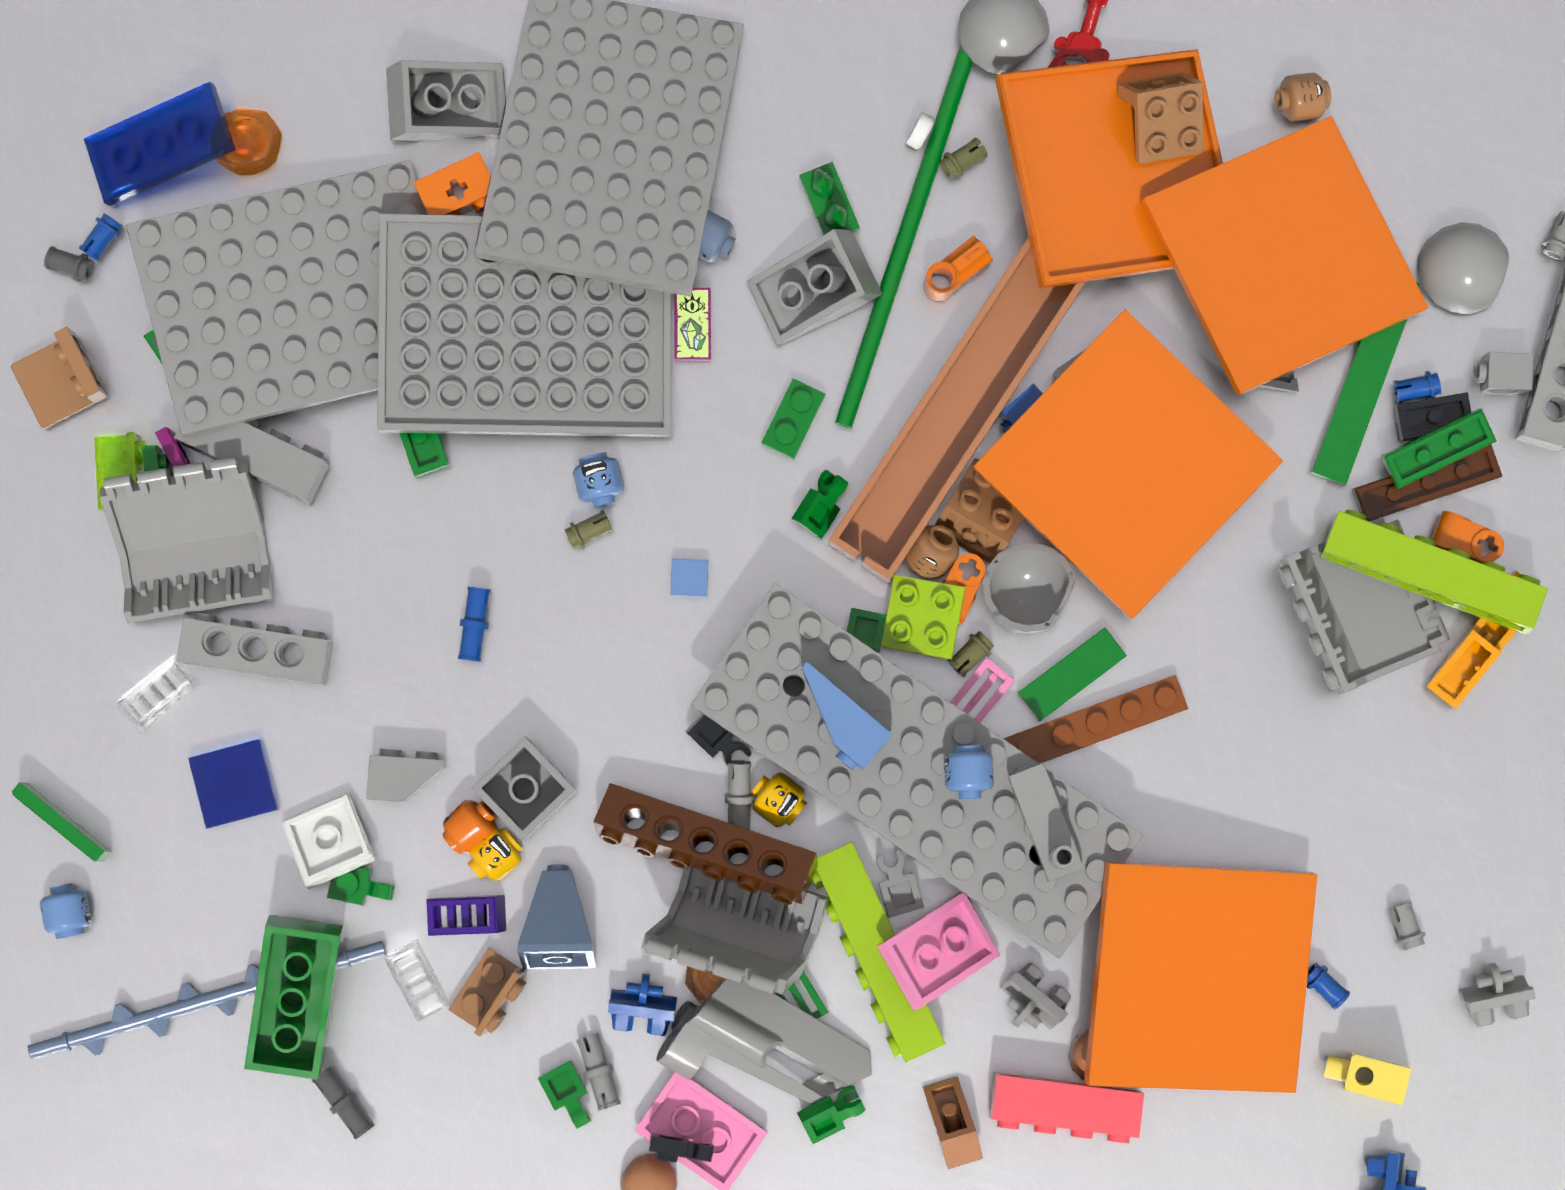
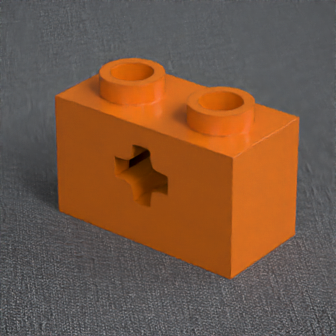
(437, 188)

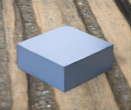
(689, 578)

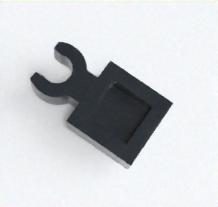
(715, 738)
(670, 1148)

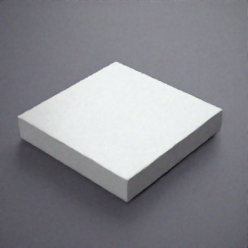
(328, 840)

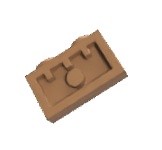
(1166, 116)
(58, 379)
(980, 516)
(487, 992)

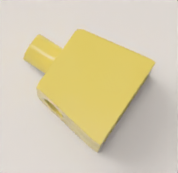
(1388, 1078)

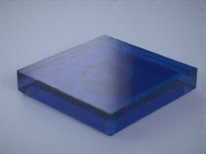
(233, 784)

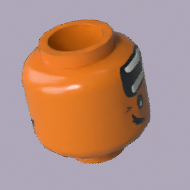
(468, 825)

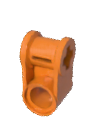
(1463, 534)
(972, 584)

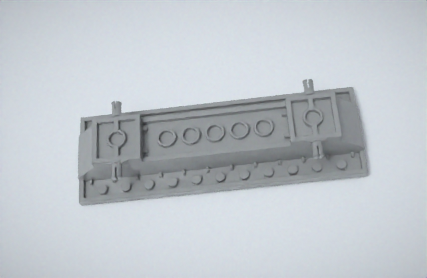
(902, 790)

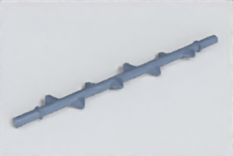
(188, 1001)

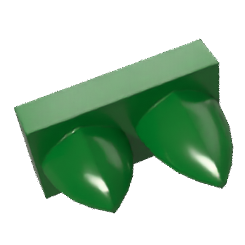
(828, 199)

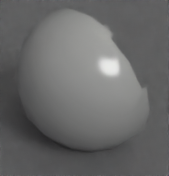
(1002, 32)
(1463, 267)
(1028, 587)

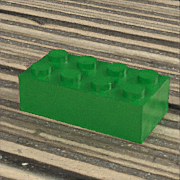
(293, 997)

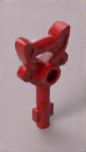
(1082, 44)

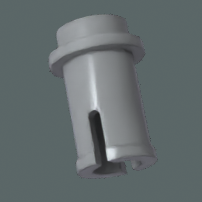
(1556, 243)
(1407, 926)

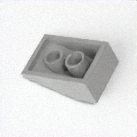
(445, 100)
(814, 286)

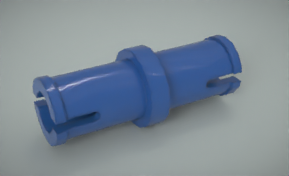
(474, 624)

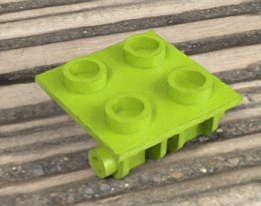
(923, 617)

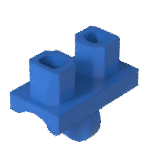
(644, 1002)
(1391, 1169)

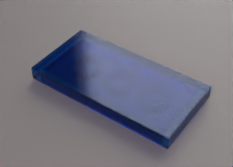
(159, 144)

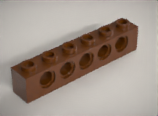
(624, 805)

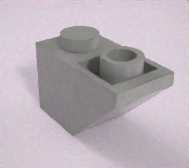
(401, 777)

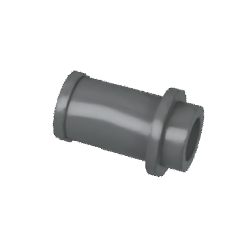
(77, 266)

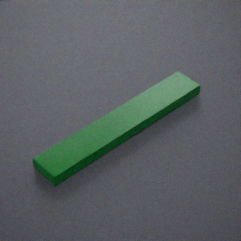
(1356, 404)

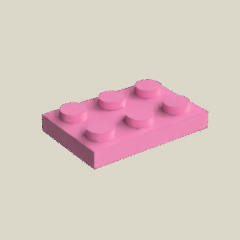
(938, 951)
(696, 1114)

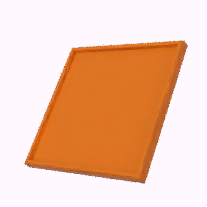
(1080, 169)
(1284, 255)
(1128, 464)
(1200, 978)

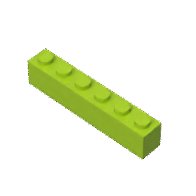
(1434, 572)
(865, 927)

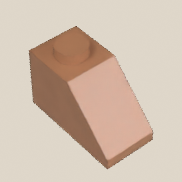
(953, 1123)

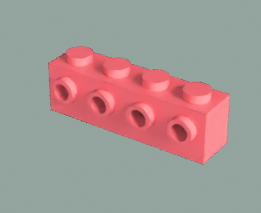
(1067, 1106)

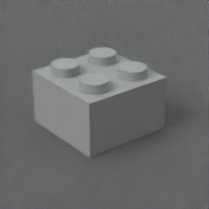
(524, 789)

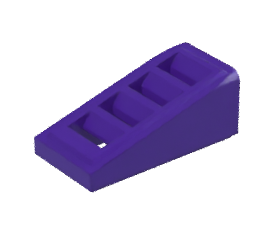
(497, 915)

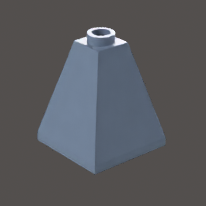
(556, 925)

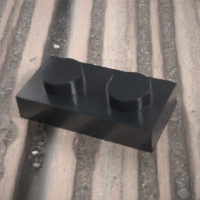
(1426, 415)

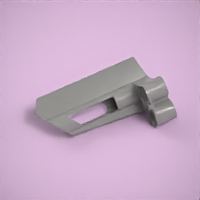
(745, 1024)

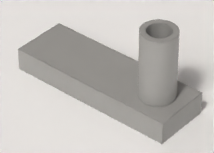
(1045, 822)

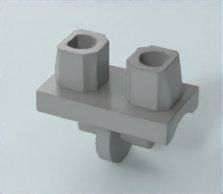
(1494, 991)
(1031, 1003)

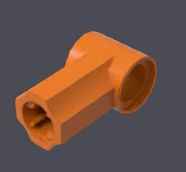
(958, 268)

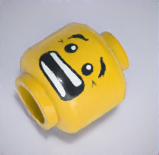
(778, 799)
(496, 855)

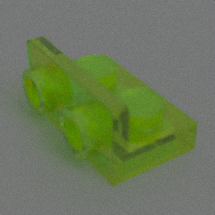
(117, 457)

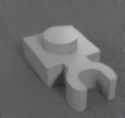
(900, 890)

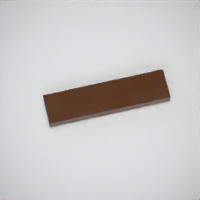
(1383, 499)

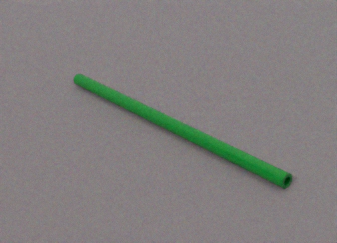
(904, 240)

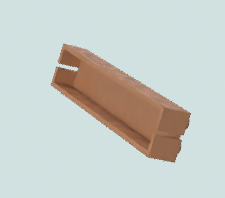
(952, 418)

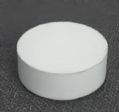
(920, 131)

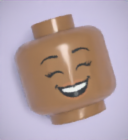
(1303, 96)
(933, 552)

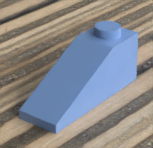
(848, 725)

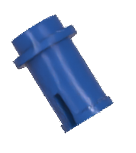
(100, 236)
(1417, 387)
(1326, 986)

